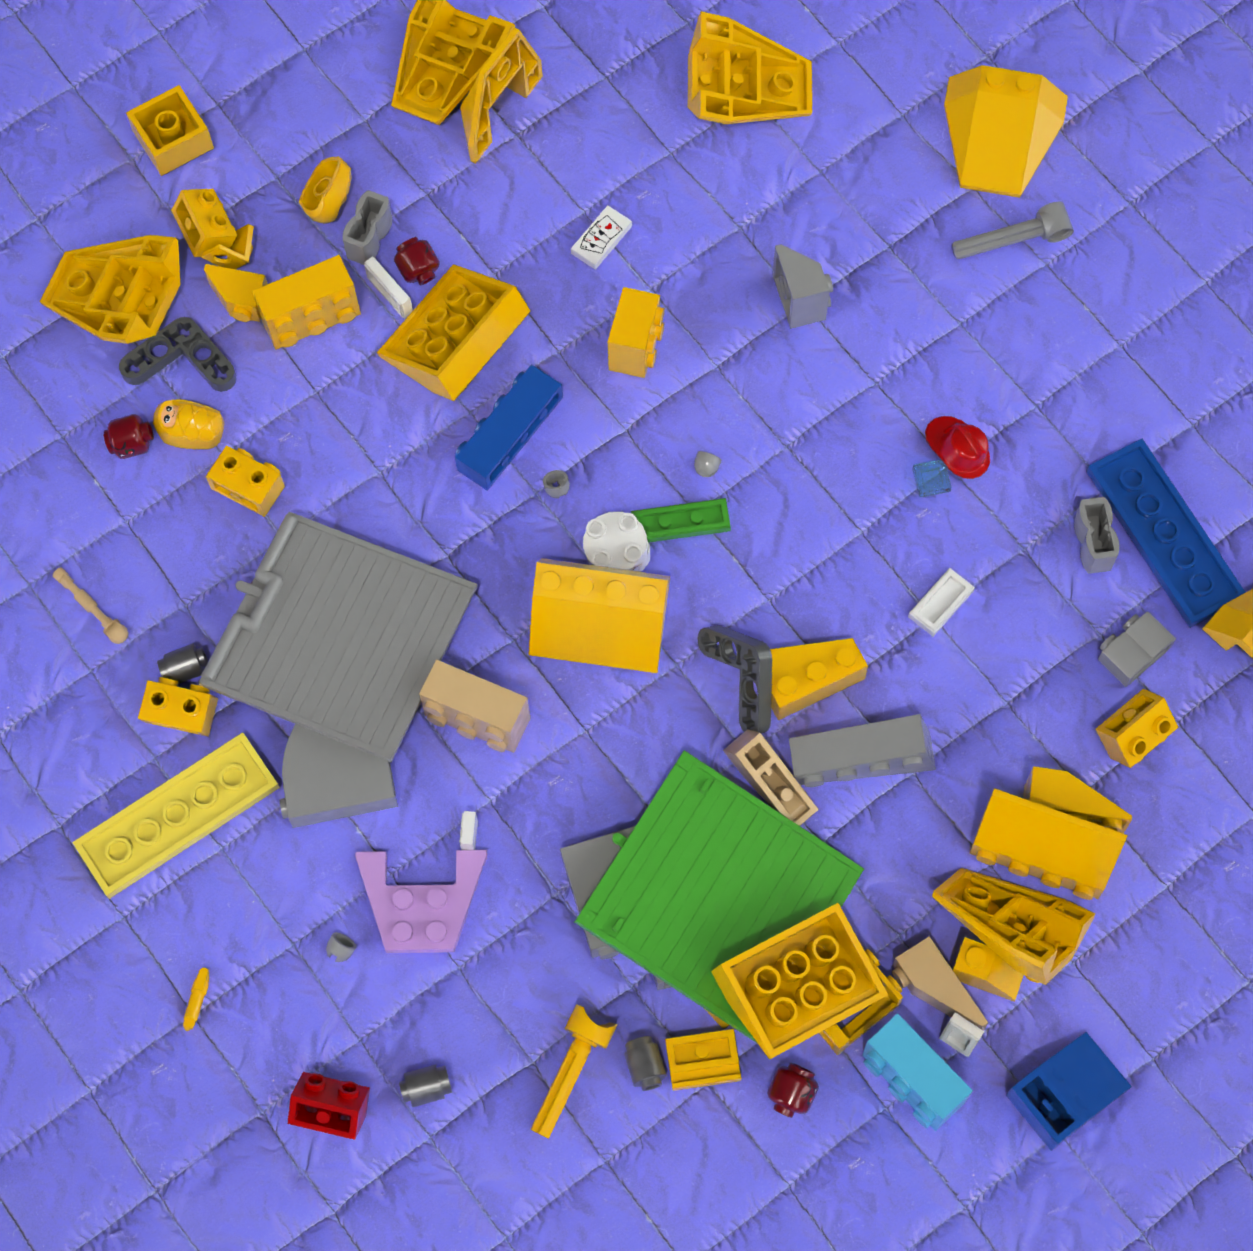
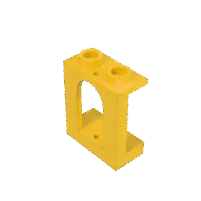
(842, 1038)

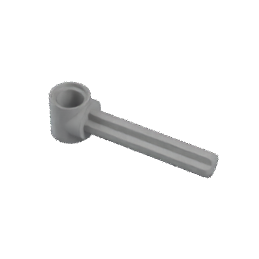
(1050, 224)

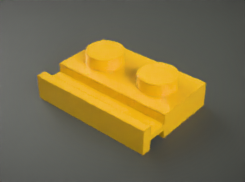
(703, 1059)

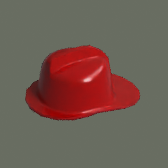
(959, 446)

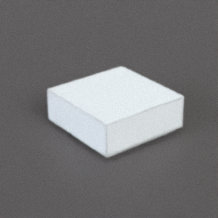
(468, 830)
(961, 1034)

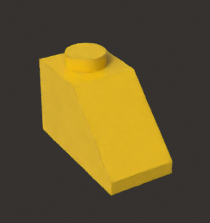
(235, 290)
(985, 970)

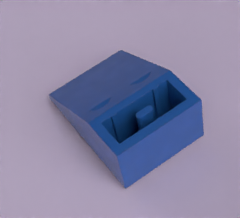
(1068, 1090)

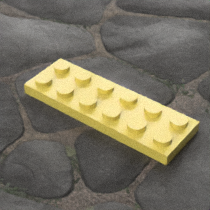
(175, 815)

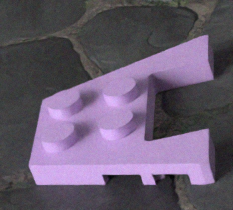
(420, 915)

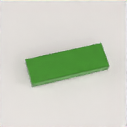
(684, 520)

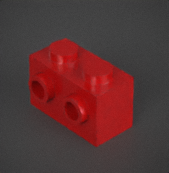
(328, 1105)

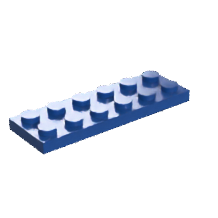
(1165, 532)

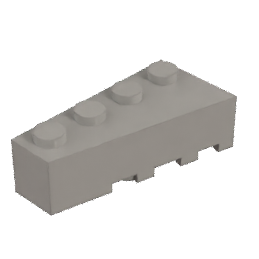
(863, 751)

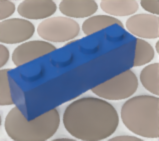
(508, 426)

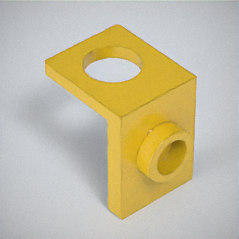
(238, 253)

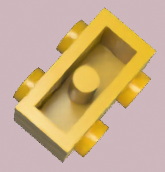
(203, 220)
(245, 480)
(174, 706)
(1137, 728)

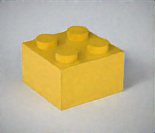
(170, 130)
(635, 332)

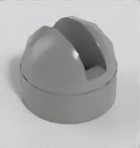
(706, 464)
(562, 481)
(340, 946)

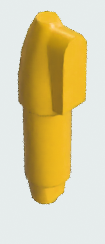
(198, 991)

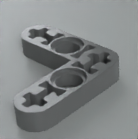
(184, 345)
(755, 665)

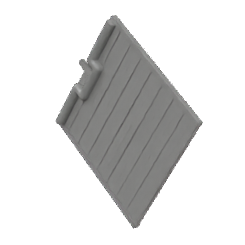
(338, 635)

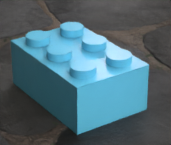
(915, 1073)

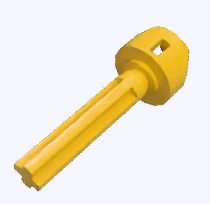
(586, 1035)

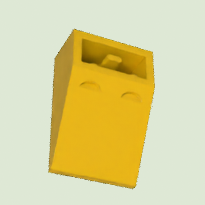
(1072, 796)

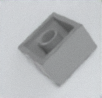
(801, 287)

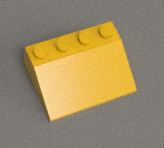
(455, 331)
(598, 615)
(1047, 845)
(800, 981)

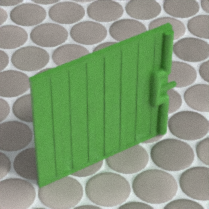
(709, 881)

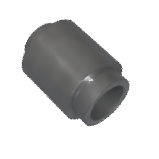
(183, 663)
(645, 1063)
(425, 1085)

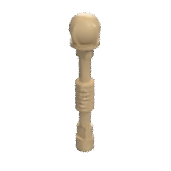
(113, 629)

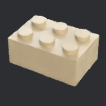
(474, 707)

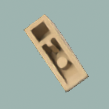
(770, 776)
(933, 981)

